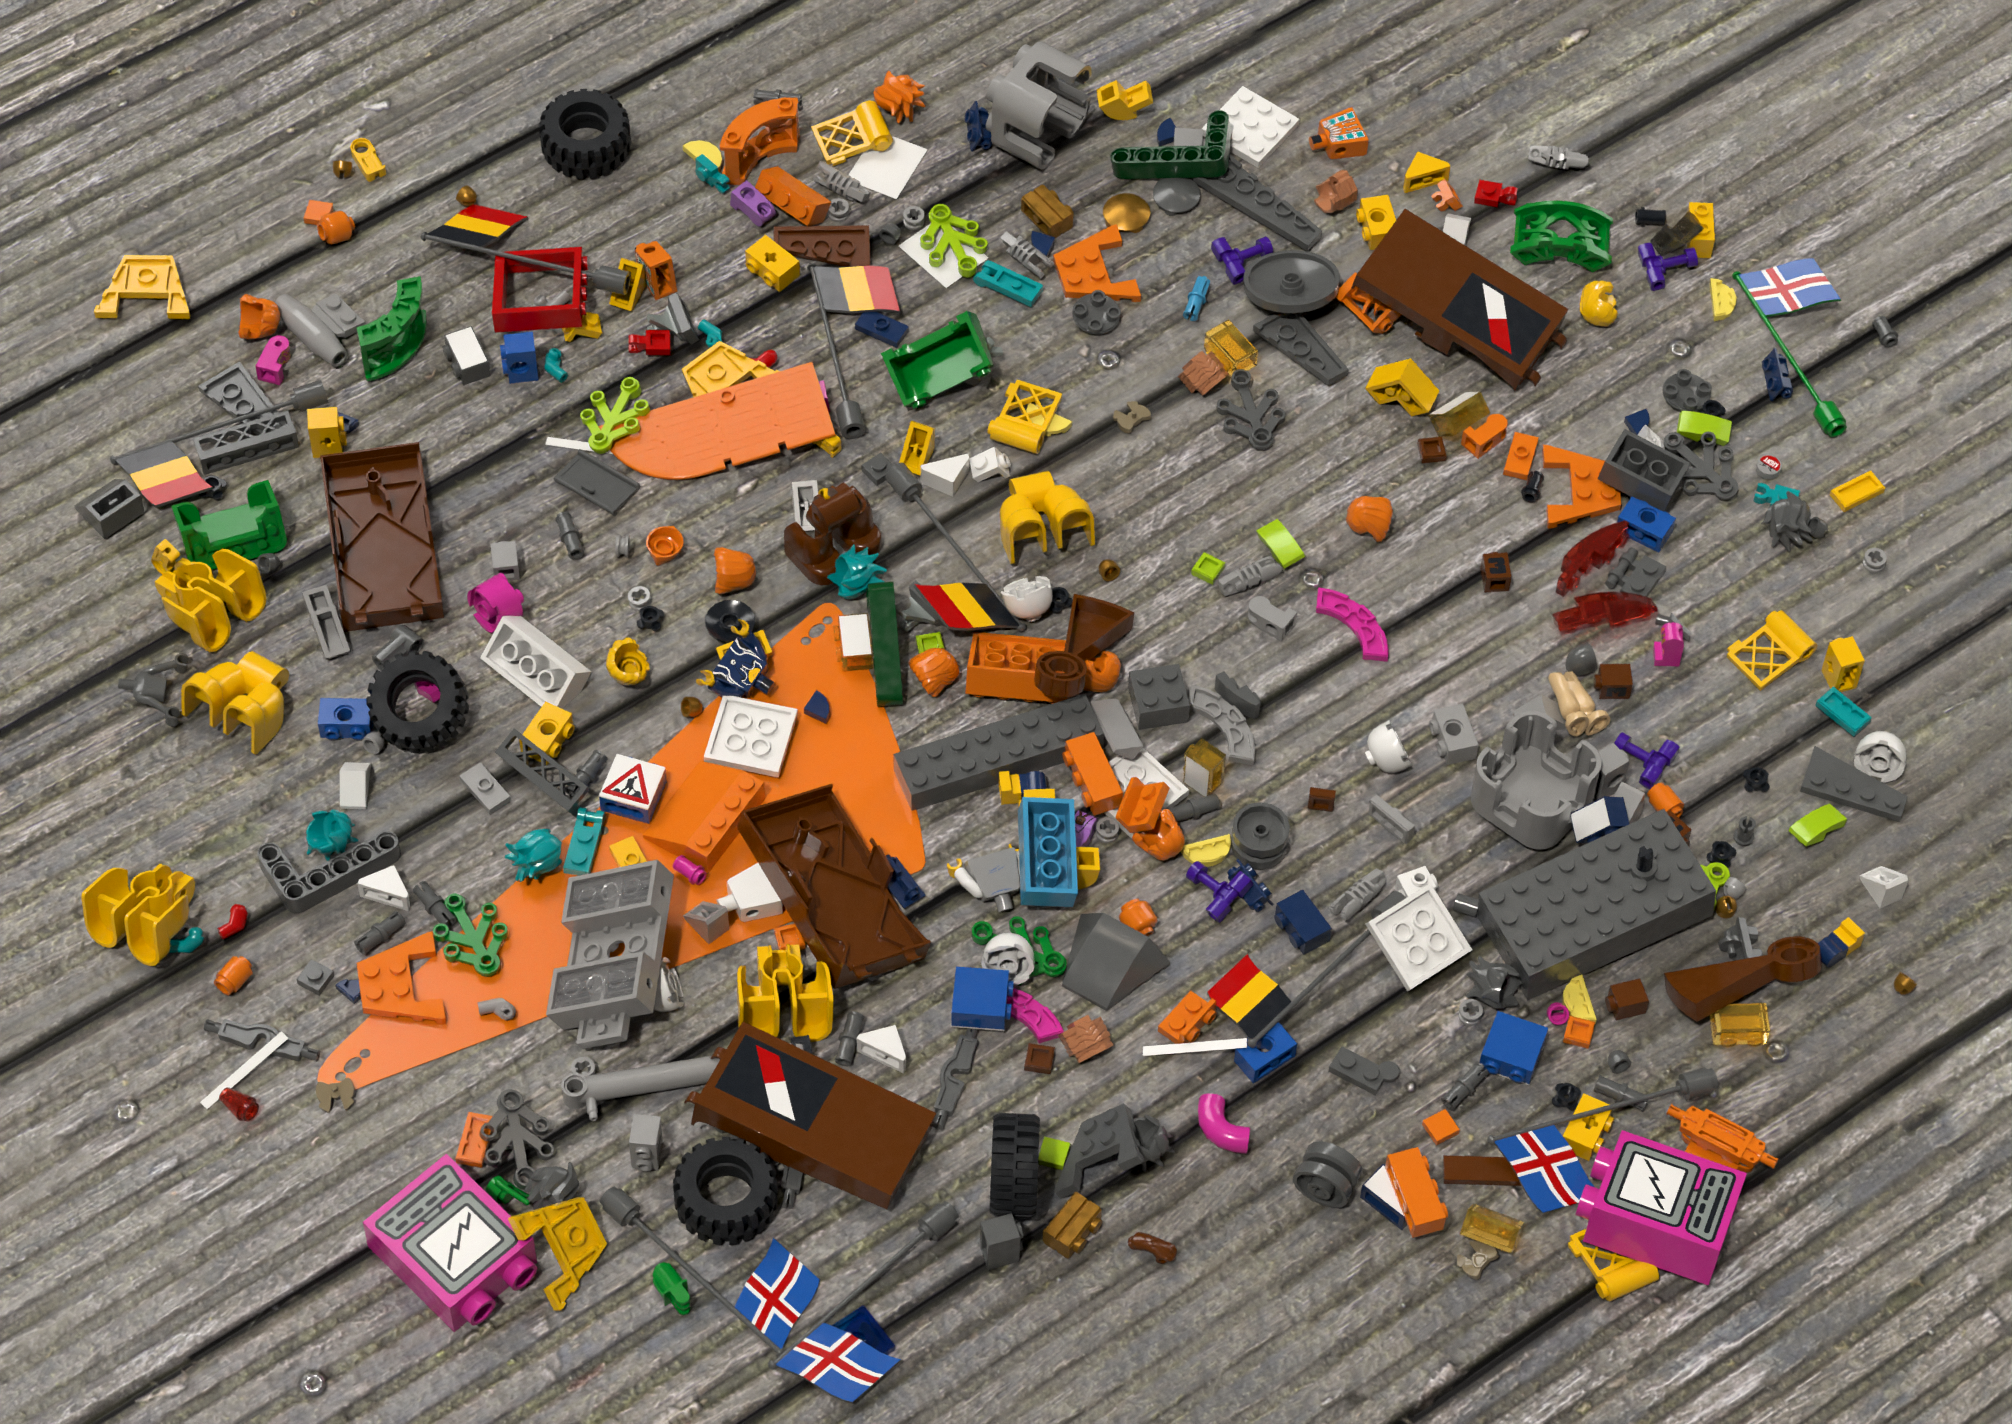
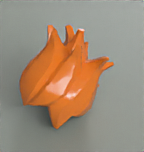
(899, 95)

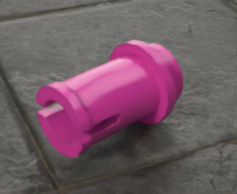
(693, 872)

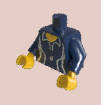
(740, 668)

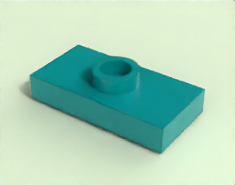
(1843, 711)

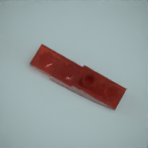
(1590, 552)
(1613, 606)

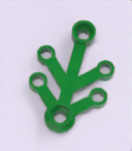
(472, 937)
(1043, 960)

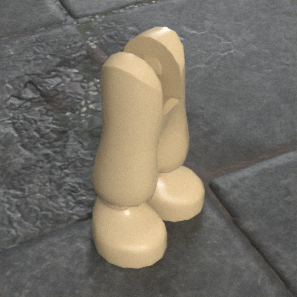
(1577, 705)

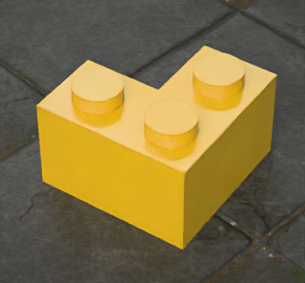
(1403, 383)

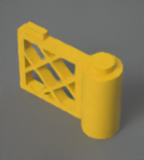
(871, 131)
(1017, 431)
(1785, 636)
(1617, 1278)

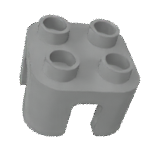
(1036, 98)
(1532, 784)

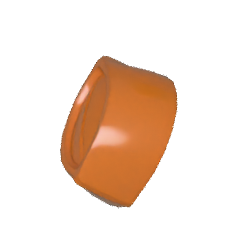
(664, 544)

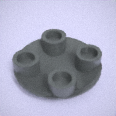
(1176, 195)
(1096, 313)
(1686, 391)

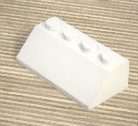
(534, 663)

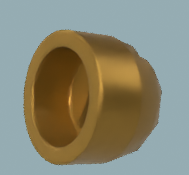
(342, 167)
(466, 196)
(1109, 570)
(691, 707)
(1721, 907)
(1904, 984)

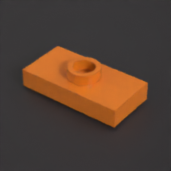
(1520, 456)
(472, 1147)

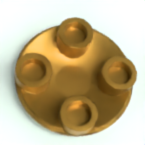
(1127, 211)

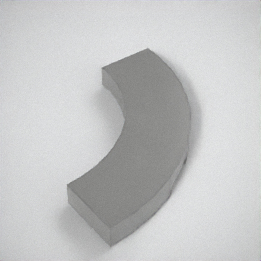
(1228, 720)

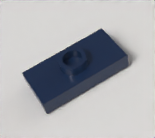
(882, 328)

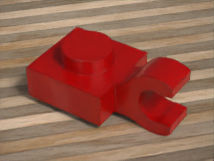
(1491, 194)
(655, 342)

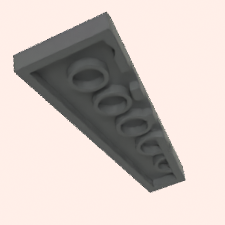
(1260, 203)

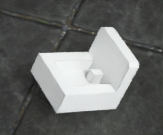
(989, 463)

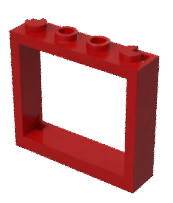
(539, 316)

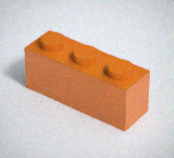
(793, 196)
(1092, 774)
(1416, 1192)

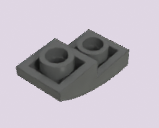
(1242, 698)

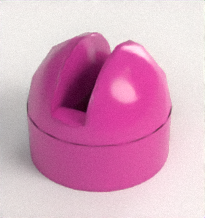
(1558, 1017)

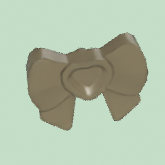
(1136, 416)
(327, 1092)
(1482, 1257)

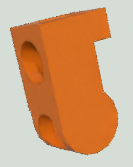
(1485, 436)

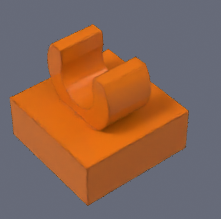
(1448, 196)

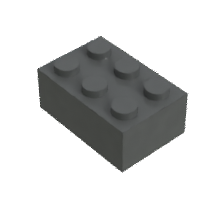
(1643, 470)

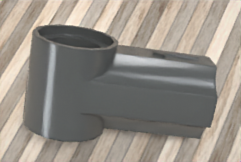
(401, 641)

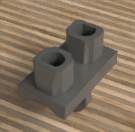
(1738, 941)

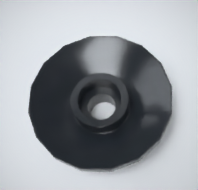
(725, 614)

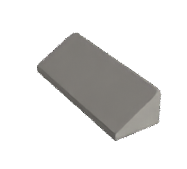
(1117, 728)

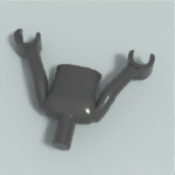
(152, 689)

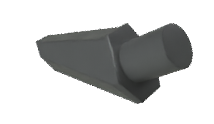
(1661, 620)

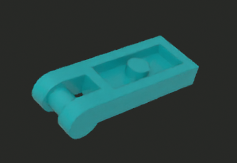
(1008, 283)
(584, 842)

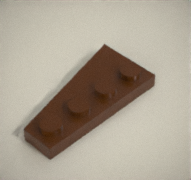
(829, 244)

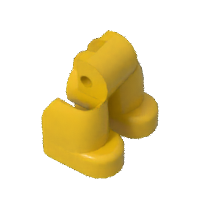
(1038, 493)
(196, 598)
(224, 691)
(146, 912)
(809, 1002)

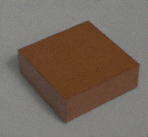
(1431, 450)
(1321, 799)
(1039, 1058)

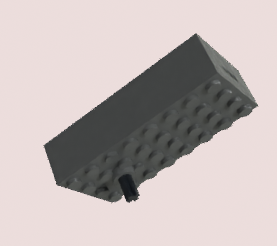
(1596, 903)

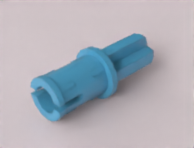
(1196, 298)

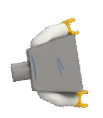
(990, 876)

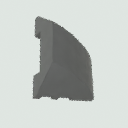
(1109, 960)

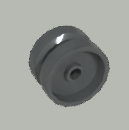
(1260, 835)
(1327, 1174)

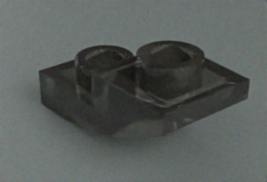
(1671, 239)

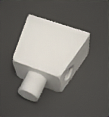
(751, 895)

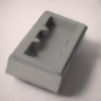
(485, 788)
(1391, 819)

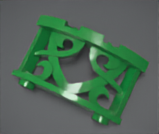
(1546, 244)
(395, 336)

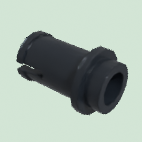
(1646, 216)
(1531, 491)

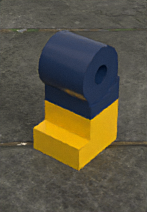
(1013, 786)
(1840, 942)

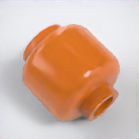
(335, 227)
(1138, 916)

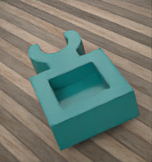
(708, 172)
(1771, 495)

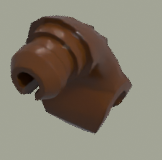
(1161, 1249)

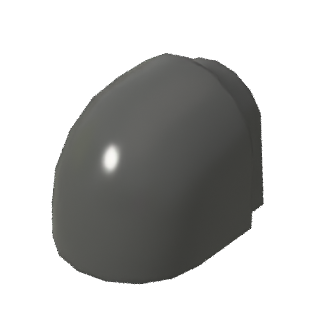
(1581, 660)

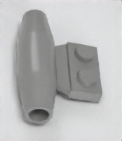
(321, 325)

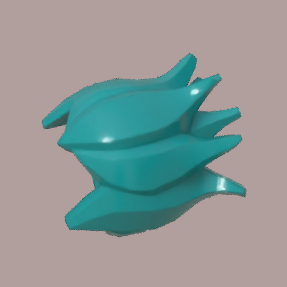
(855, 572)
(329, 833)
(535, 854)

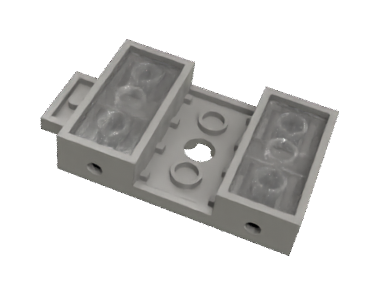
(601, 912)

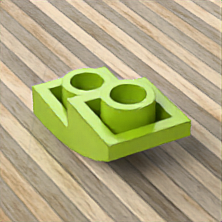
(1695, 424)
(1281, 543)
(1815, 825)

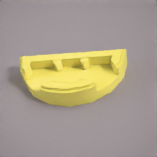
(696, 148)
(1722, 299)
(1057, 424)
(1209, 851)
(1577, 999)

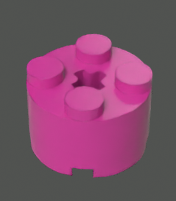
(494, 600)

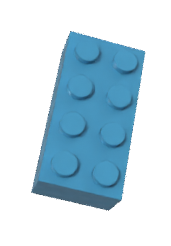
(1047, 852)

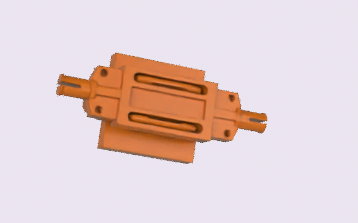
(1720, 1139)

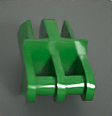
(672, 1287)

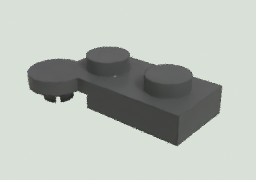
(1363, 1071)

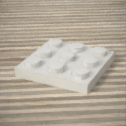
(1256, 126)
(750, 735)
(1148, 771)
(1418, 937)

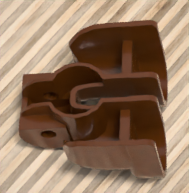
(842, 517)

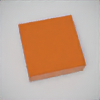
(316, 210)
(789, 935)
(1578, 1032)
(1440, 1127)

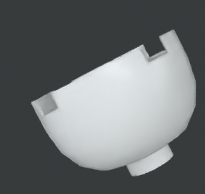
(1028, 599)
(1386, 749)
(1881, 756)
(1010, 953)
(667, 989)

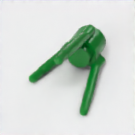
(504, 1191)

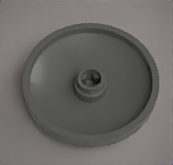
(1291, 281)

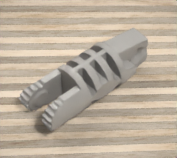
(1557, 157)
(841, 183)
(1025, 253)
(1249, 576)
(1358, 895)

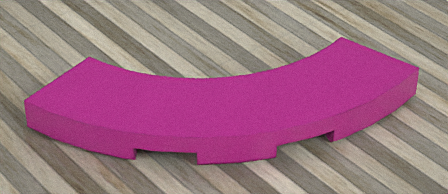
(1358, 619)
(1034, 1016)

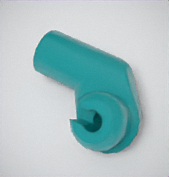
(713, 333)
(552, 365)
(189, 944)

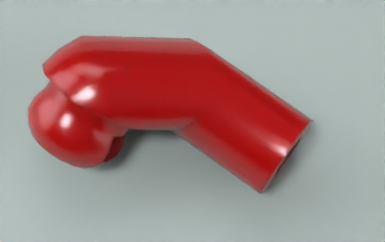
(768, 357)
(236, 922)

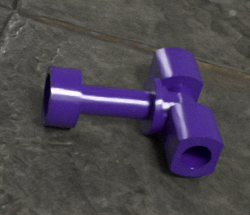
(1235, 258)
(1656, 264)
(1653, 761)
(1223, 893)

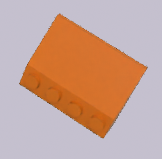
(1007, 665)
(705, 813)

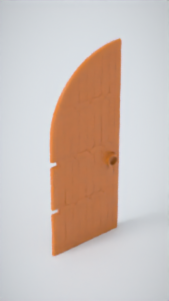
(727, 425)

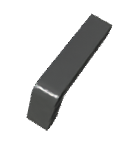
(327, 872)

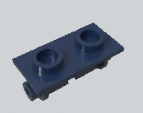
(976, 124)
(1774, 369)
(903, 885)
(1258, 893)

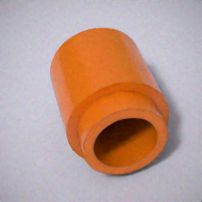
(1663, 797)
(233, 975)

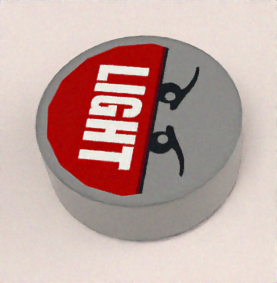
(1768, 466)

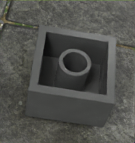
(1158, 696)

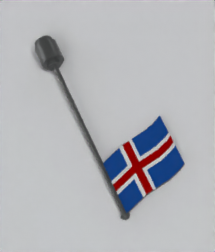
(1548, 1163)
(772, 1295)
(838, 1359)

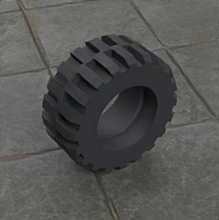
(589, 156)
(395, 679)
(718, 1160)
(1014, 1165)

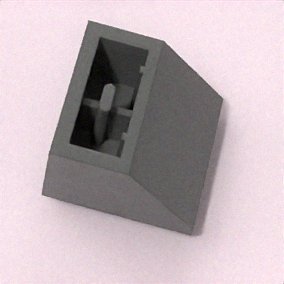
(111, 507)

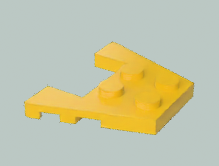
(145, 278)
(721, 368)
(572, 1237)

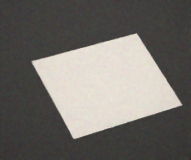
(888, 169)
(948, 271)

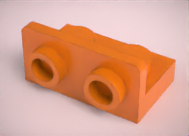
(1141, 805)
(1188, 1018)

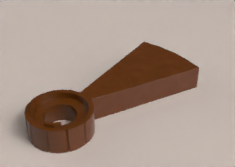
(1091, 629)
(1711, 987)

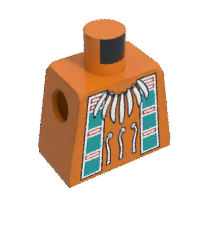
(1341, 136)
(658, 261)

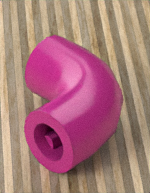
(1217, 1128)

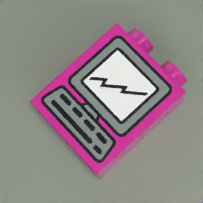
(1660, 1206)
(451, 1244)

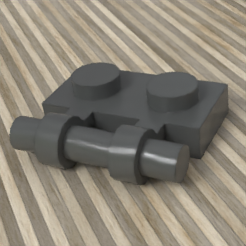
(1644, 575)

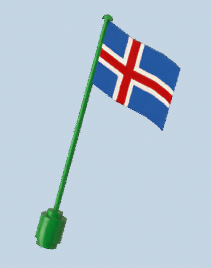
(1785, 291)

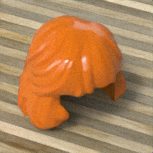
(258, 317)
(1370, 516)
(734, 570)
(934, 669)
(1102, 672)
(1164, 840)

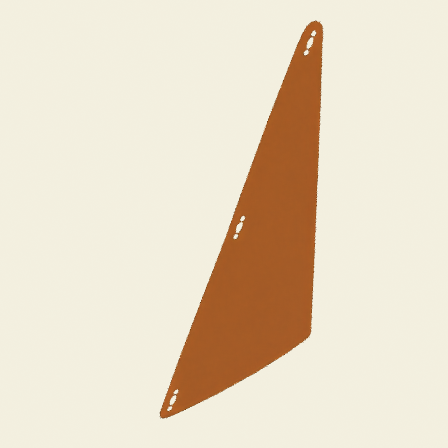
(848, 751)

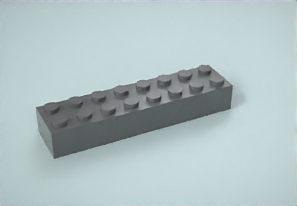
(977, 756)

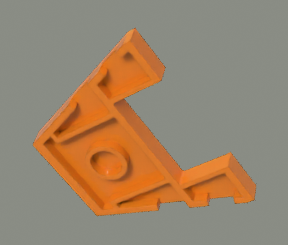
(1084, 271)
(1588, 494)
(388, 985)

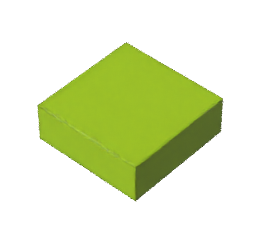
(1208, 568)
(928, 641)
(1053, 1153)

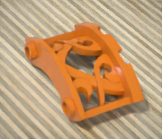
(777, 138)
(1348, 295)

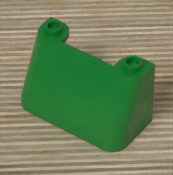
(939, 360)
(243, 529)

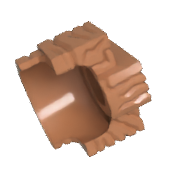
(1336, 192)
(1203, 372)
(1086, 1038)

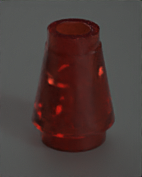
(241, 1105)

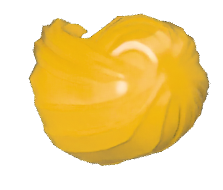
(1596, 305)
(626, 662)

